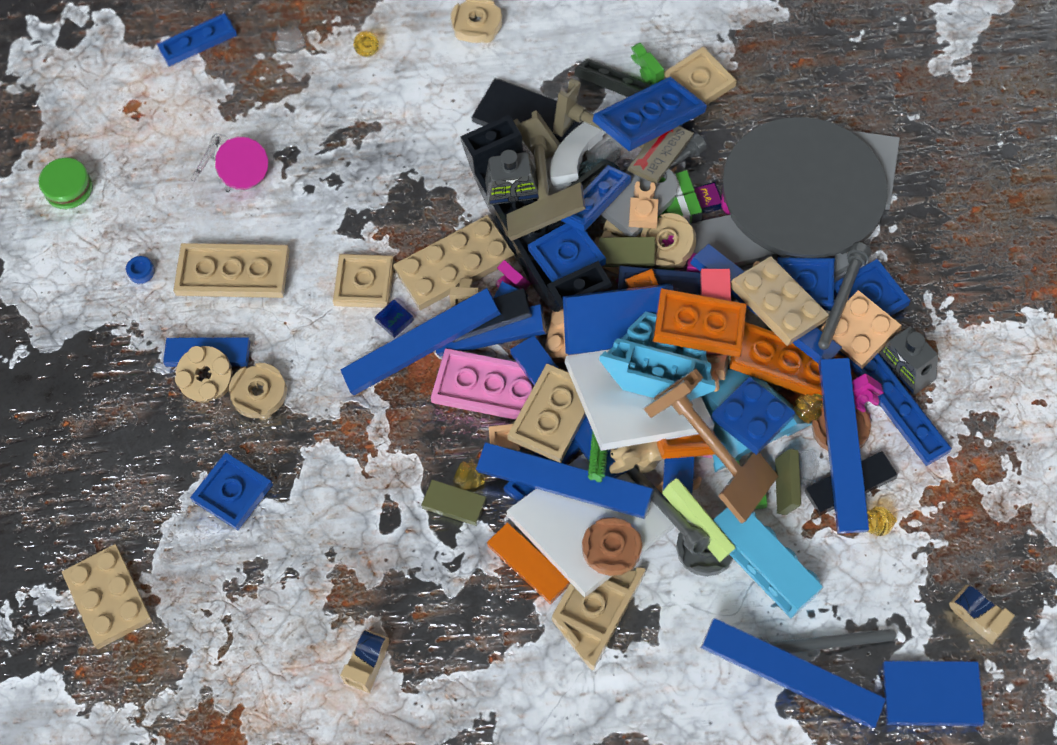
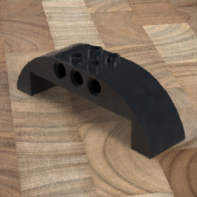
(492, 141)

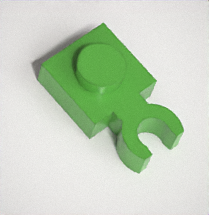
(650, 70)

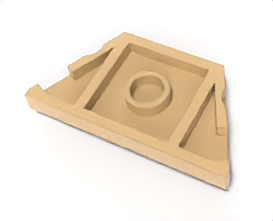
(593, 619)

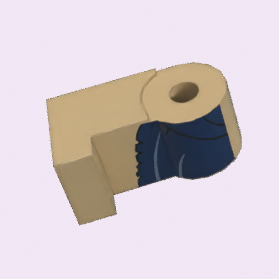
(981, 613)
(365, 661)

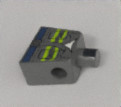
(510, 178)
(911, 360)

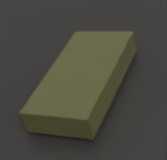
(628, 251)
(788, 482)
(454, 502)

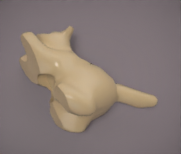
(643, 455)

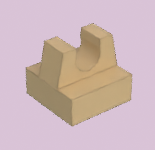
(463, 292)

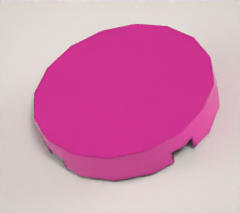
(241, 163)

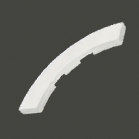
(569, 154)

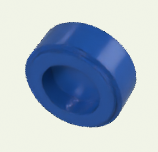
(140, 269)

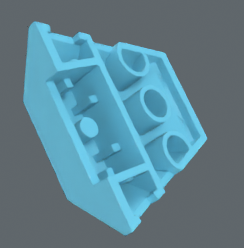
(652, 366)
(715, 399)

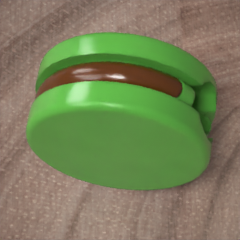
(65, 183)

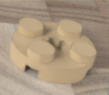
(479, 31)
(684, 241)
(197, 359)
(264, 404)

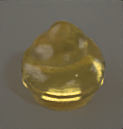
(366, 43)
(809, 407)
(467, 476)
(880, 521)

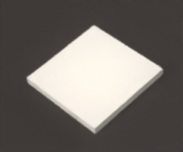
(620, 415)
(559, 524)

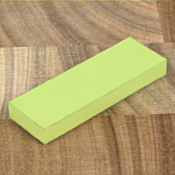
(697, 517)

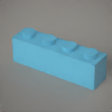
(769, 562)

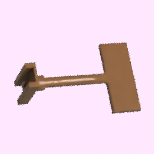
(750, 480)

